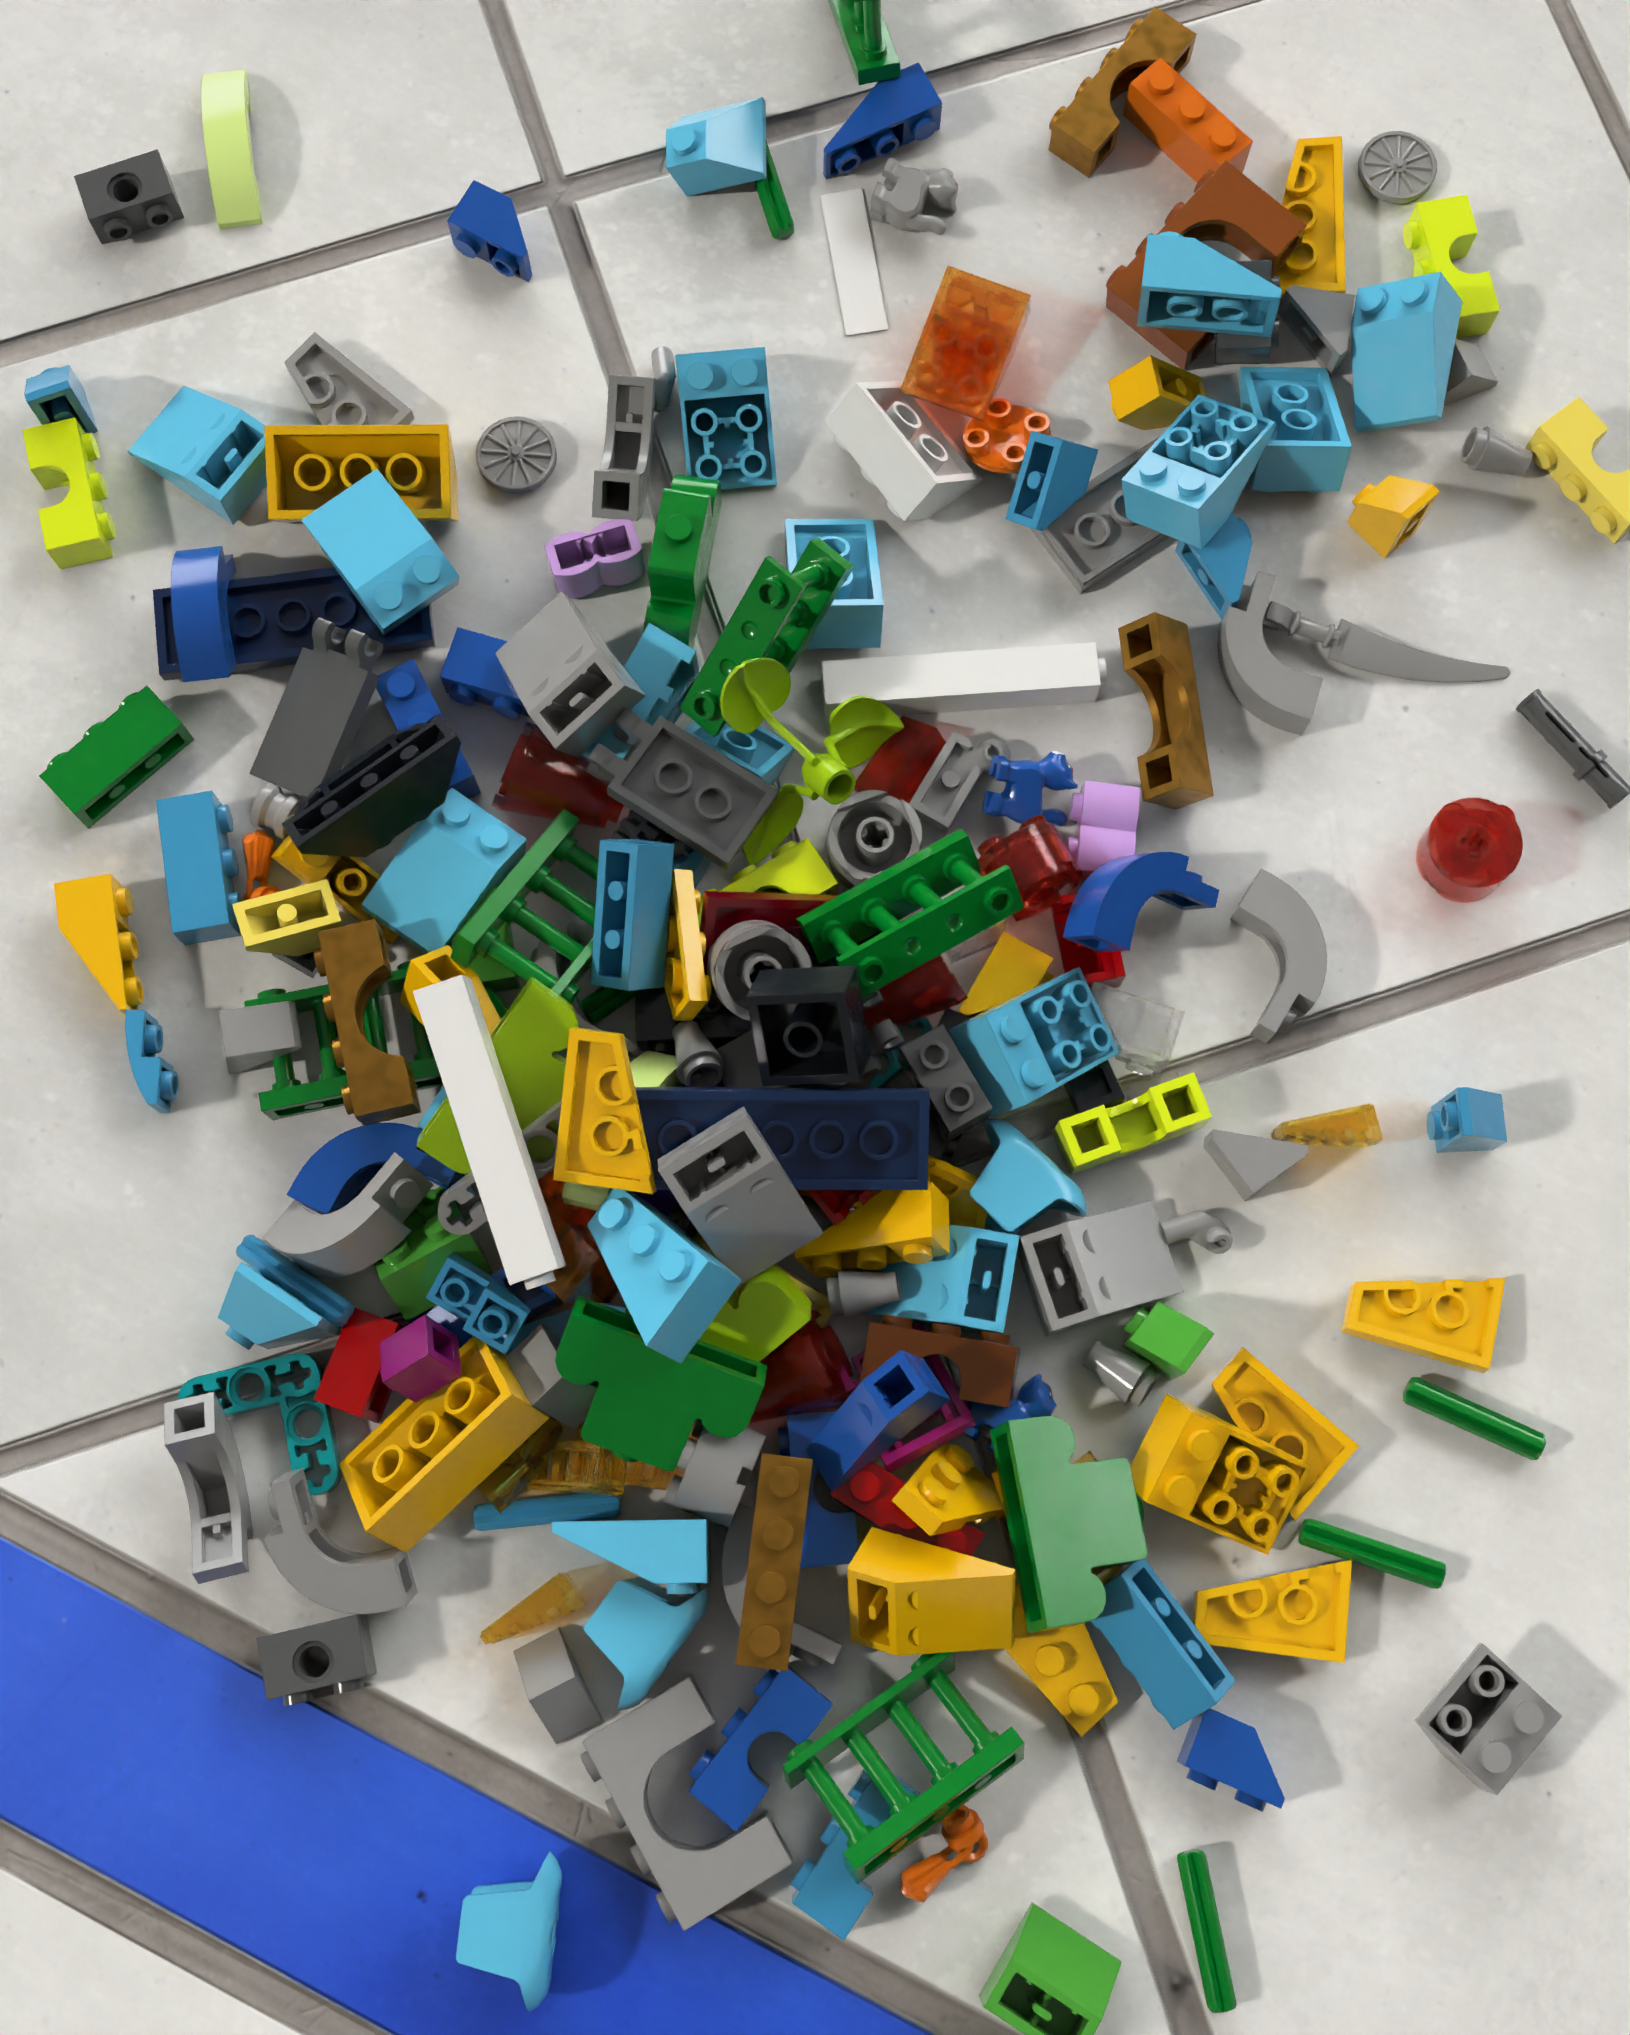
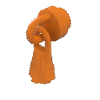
(257, 852)
(960, 1832)

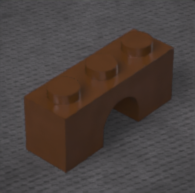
(985, 1366)

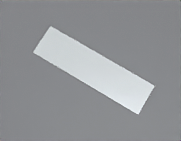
(854, 262)

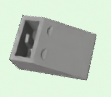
(567, 677)
(738, 1196)
(1098, 1267)

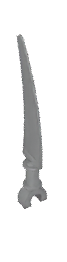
(1376, 654)

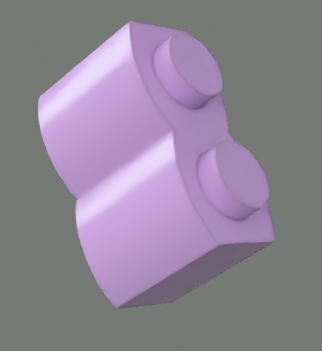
(602, 557)
(1104, 824)

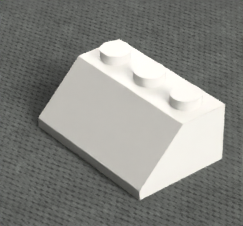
(901, 449)

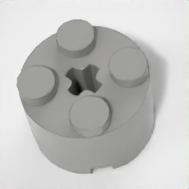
(866, 817)
(739, 949)
(714, 1473)

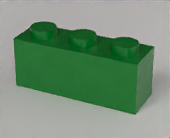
(116, 756)

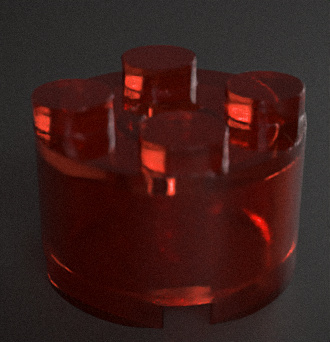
(1486, 831)
(1037, 861)

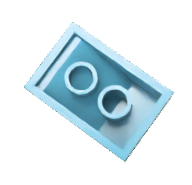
(1203, 290)
(1403, 350)
(1310, 437)
(381, 551)
(858, 608)
(444, 873)
(653, 1549)

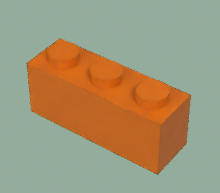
(1184, 122)

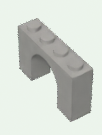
(691, 1877)

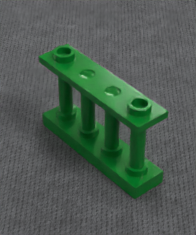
(866, 40)
(769, 622)
(901, 891)
(509, 906)
(293, 1098)
(909, 1814)

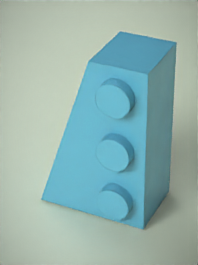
(664, 673)
(660, 1272)

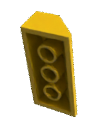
(320, 461)
(439, 1448)

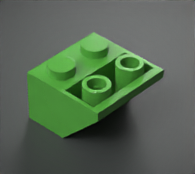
(417, 1260)
(1050, 1979)

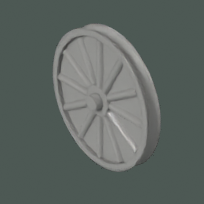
(1397, 167)
(516, 454)

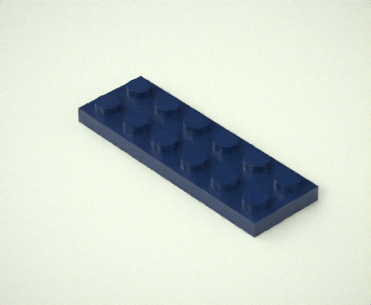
(275, 619)
(815, 1133)

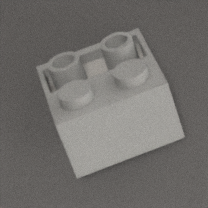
(1487, 1720)

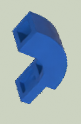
(201, 613)
(1113, 895)
(353, 1158)

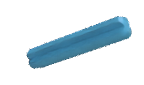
(295, 1280)
(546, 1510)

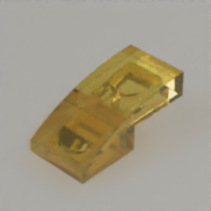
(521, 1466)

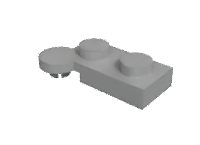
(954, 778)

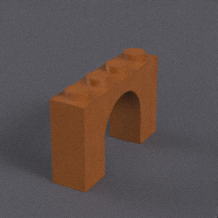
(1225, 210)

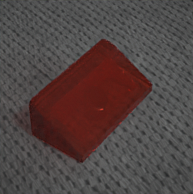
(902, 760)

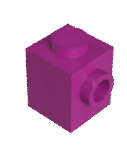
(420, 1359)

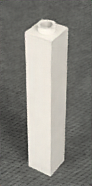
(968, 679)
(490, 1131)

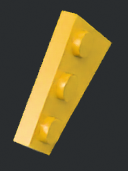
(685, 978)
(600, 1117)
(1431, 1319)
(949, 1492)
(1280, 1613)
(1064, 1670)

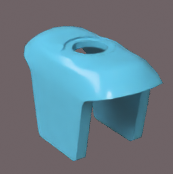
(1021, 1182)
(642, 1634)
(513, 1930)

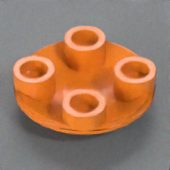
(1003, 436)

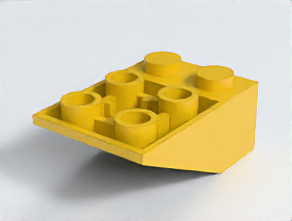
(1216, 1475)
(927, 1598)

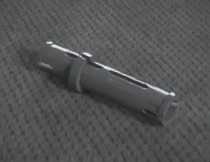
(1574, 749)

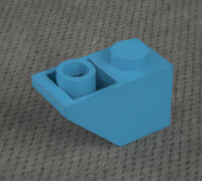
(1467, 1121)

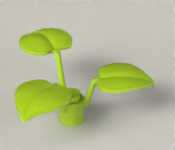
(856, 732)

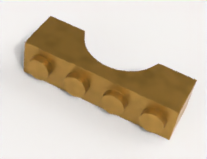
(1088, 127)
(1161, 663)
(355, 966)
(774, 1562)

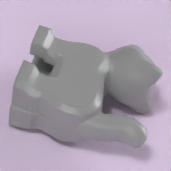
(905, 194)

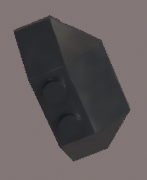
(378, 793)

